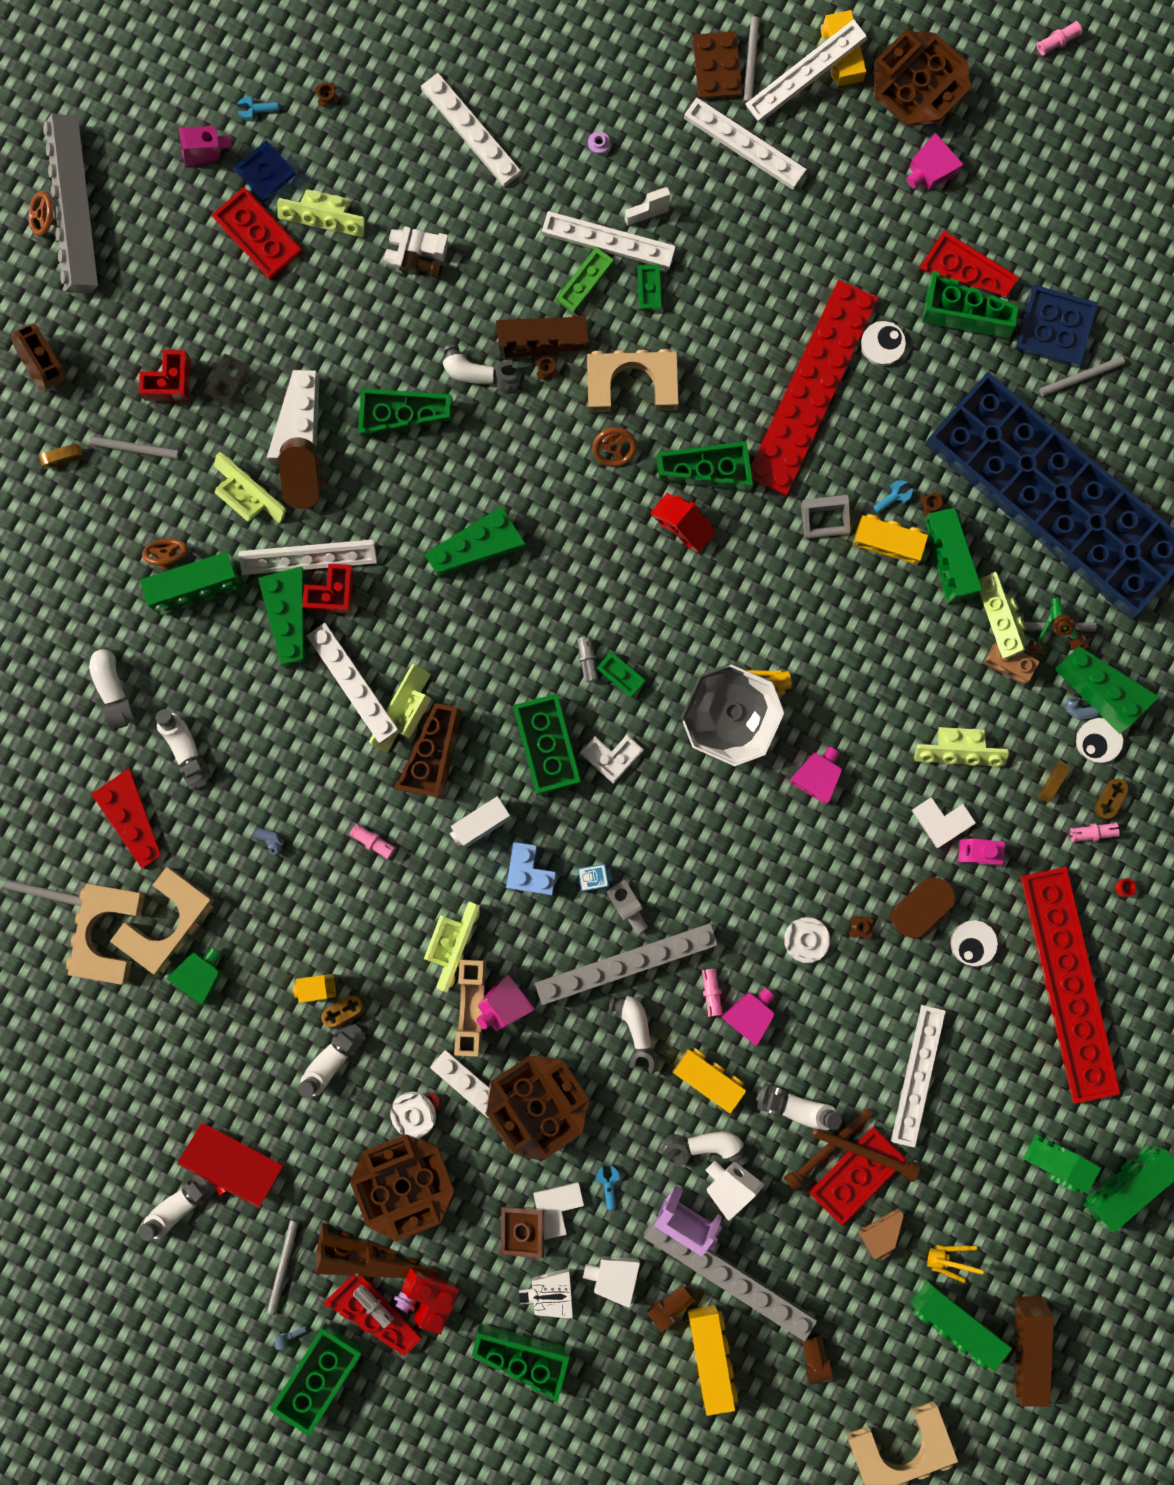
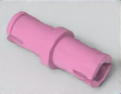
(1059, 38)
(1094, 832)
(372, 841)
(712, 992)

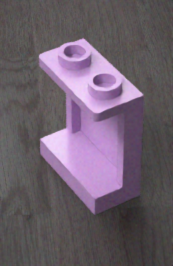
(687, 1225)

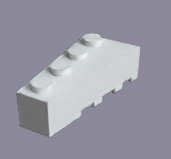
(298, 412)

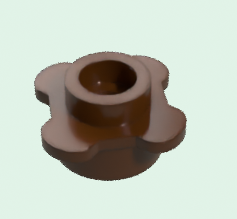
(326, 88)
(546, 361)
(932, 498)
(865, 922)

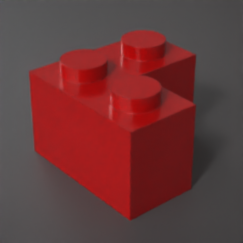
(171, 383)
(684, 520)
(335, 596)
(435, 1299)

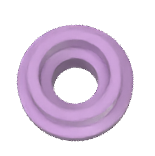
(598, 148)
(404, 1303)

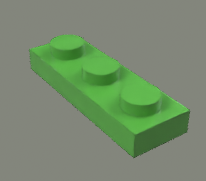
(584, 280)

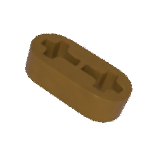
(61, 456)
(1054, 781)
(1116, 801)
(341, 1007)

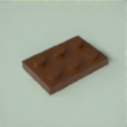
(717, 66)

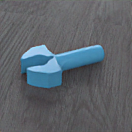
(255, 108)
(894, 496)
(609, 1186)

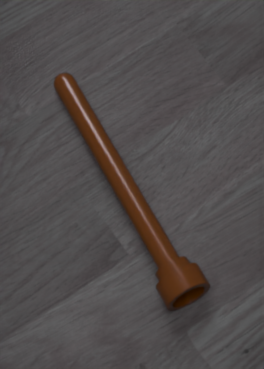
(908, 1170)
(796, 1178)

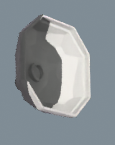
(732, 714)

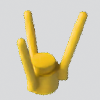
(780, 679)
(939, 1260)

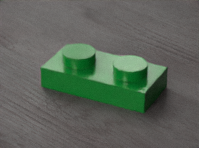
(649, 287)
(620, 674)

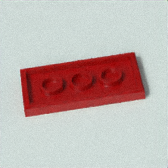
(257, 233)
(230, 1165)
(855, 1178)

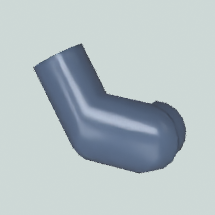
(1073, 708)
(272, 840)

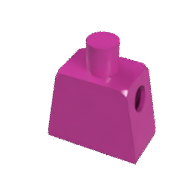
(202, 144)
(933, 164)
(818, 775)
(981, 852)
(503, 1005)
(751, 1015)

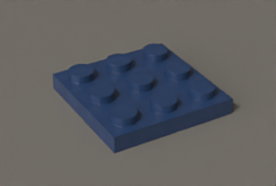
(1056, 326)

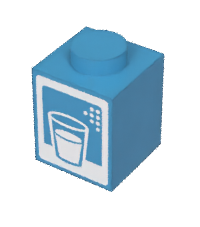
(594, 877)

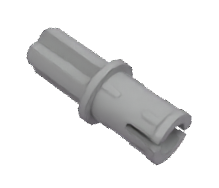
(587, 659)
(373, 1306)

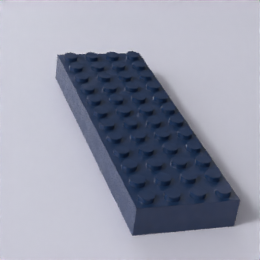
(1057, 495)

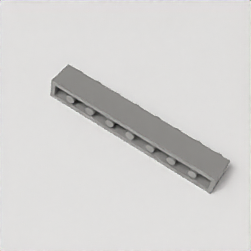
(71, 203)
(625, 964)
(737, 1283)

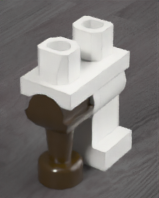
(414, 245)

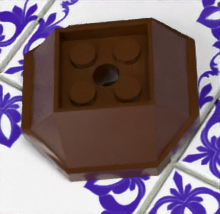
(922, 58)
(560, 1101)
(397, 1211)

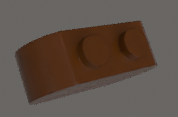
(38, 358)
(300, 473)
(923, 908)

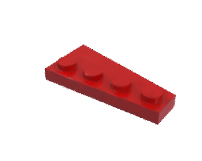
(968, 266)
(125, 811)
(397, 1334)

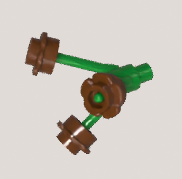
(1063, 626)

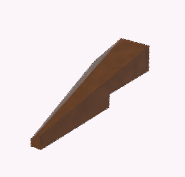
(350, 1257)

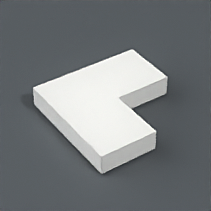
(656, 204)
(612, 763)
(941, 827)
(555, 1201)

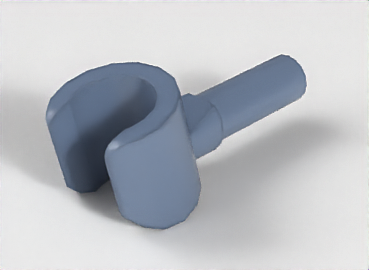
(281, 1340)

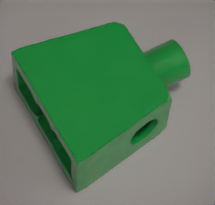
(198, 975)

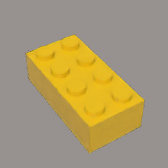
(711, 1360)

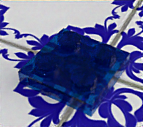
(264, 171)

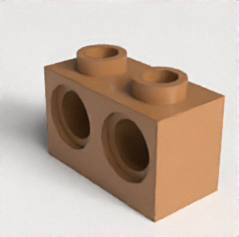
(1018, 667)

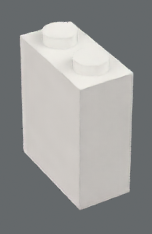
(480, 823)

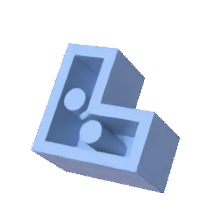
(523, 875)

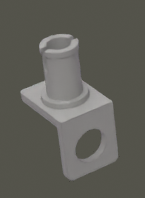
(629, 907)

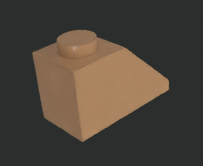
(882, 1234)

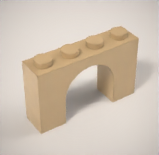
(659, 365)
(191, 904)
(85, 959)
(472, 981)
(934, 1454)

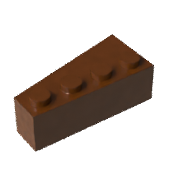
(541, 336)
(432, 755)
(1033, 1351)

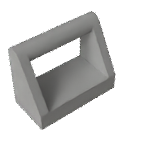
(826, 504)

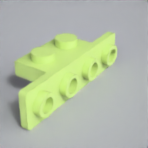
(323, 212)
(243, 493)
(1002, 616)
(407, 705)
(961, 747)
(449, 942)

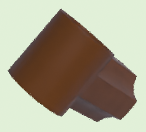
(666, 1310)
(816, 1365)

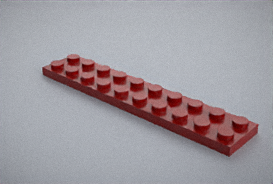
(812, 387)
(1069, 985)

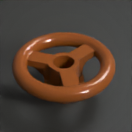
(43, 214)
(614, 436)
(166, 555)

